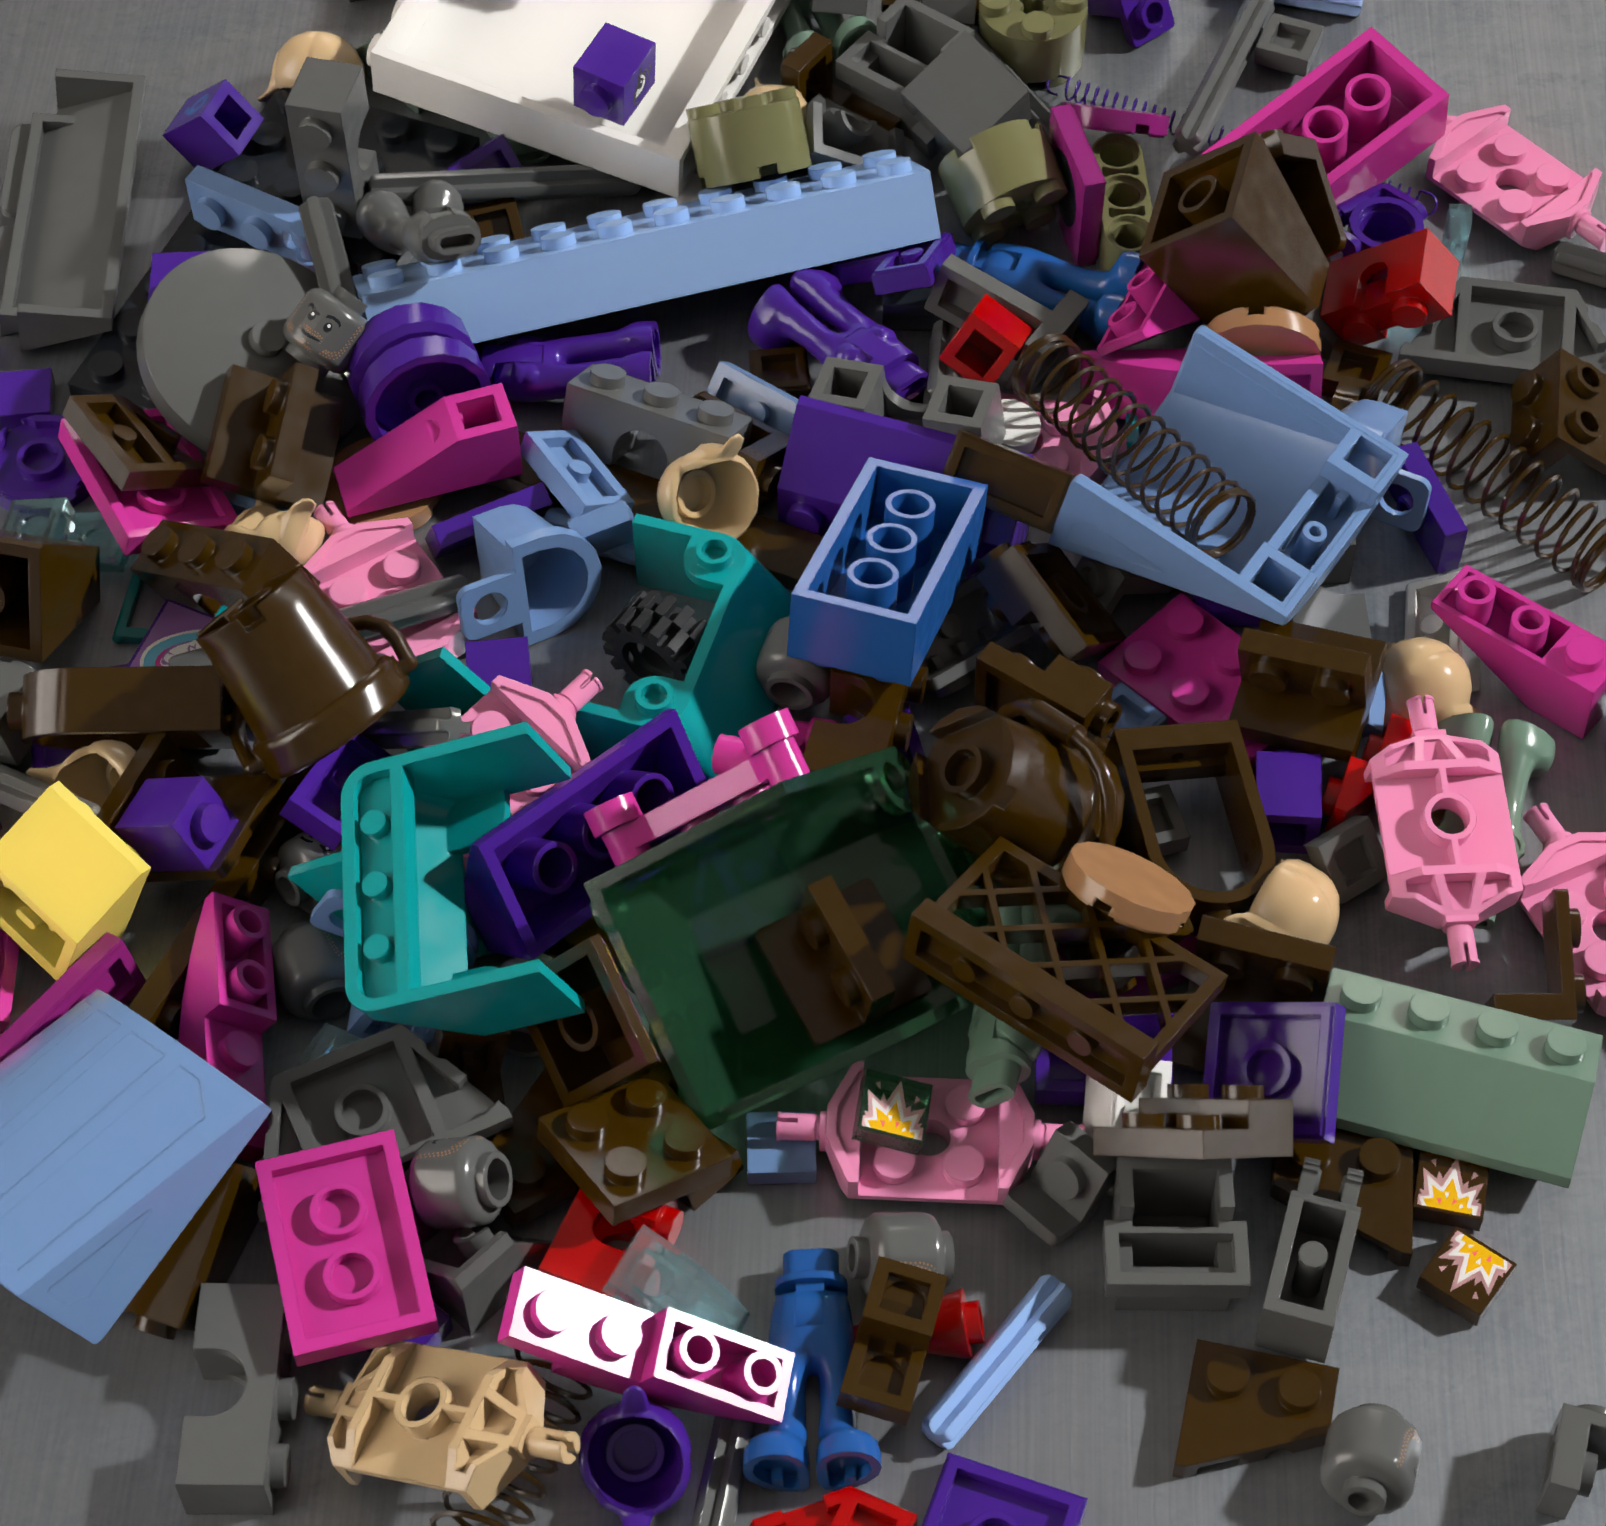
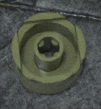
(1036, 36)
(748, 137)
(1004, 180)

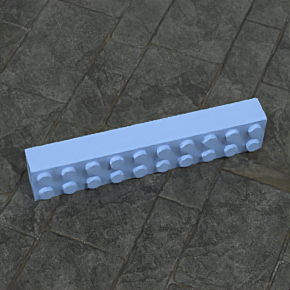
(668, 248)

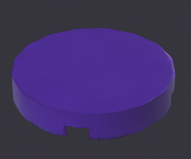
(37, 464)

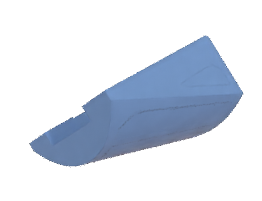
(1295, 454)
(107, 1158)

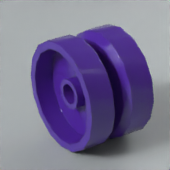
(410, 362)

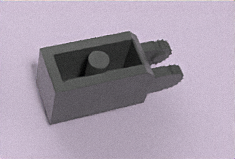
(1310, 1266)

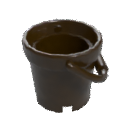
(301, 673)
(1017, 783)

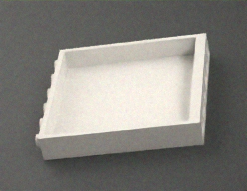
(513, 64)

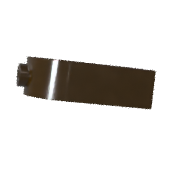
(122, 704)
(1195, 753)

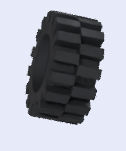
(653, 637)

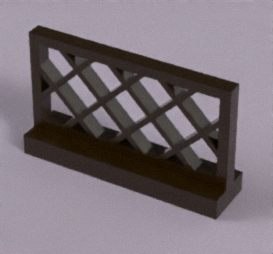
(1034, 994)

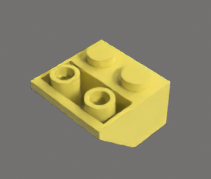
(65, 880)

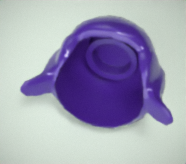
(635, 1457)

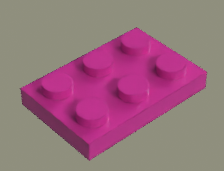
(136, 513)
(1182, 666)
(346, 1248)

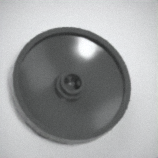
(219, 314)

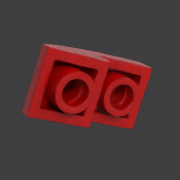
(1352, 794)

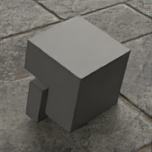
(905, 44)
(962, 96)
(1174, 1236)

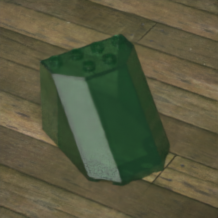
(692, 909)

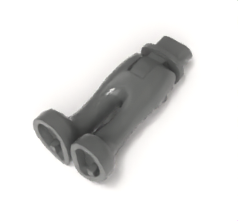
(433, 233)

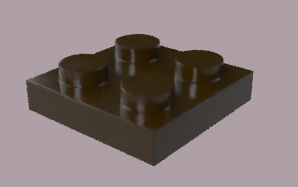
(634, 1147)

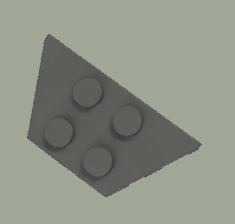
(1504, 331)
(377, 1088)

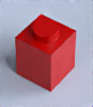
(985, 341)

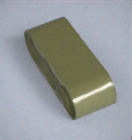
(1126, 197)

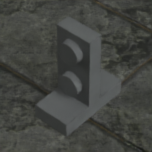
(962, 286)

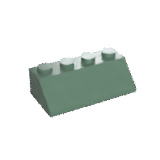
(1463, 1078)

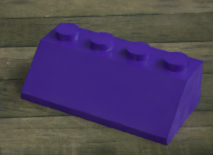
(830, 449)
(532, 868)

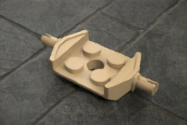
(468, 1445)

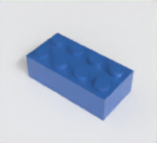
(887, 571)

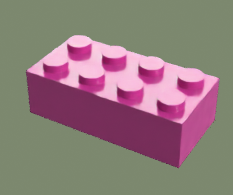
(1364, 111)

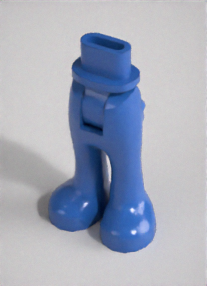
(1044, 275)
(817, 1325)

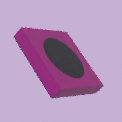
(1082, 207)

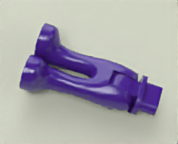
(818, 301)
(541, 367)

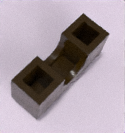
(208, 564)
(881, 713)

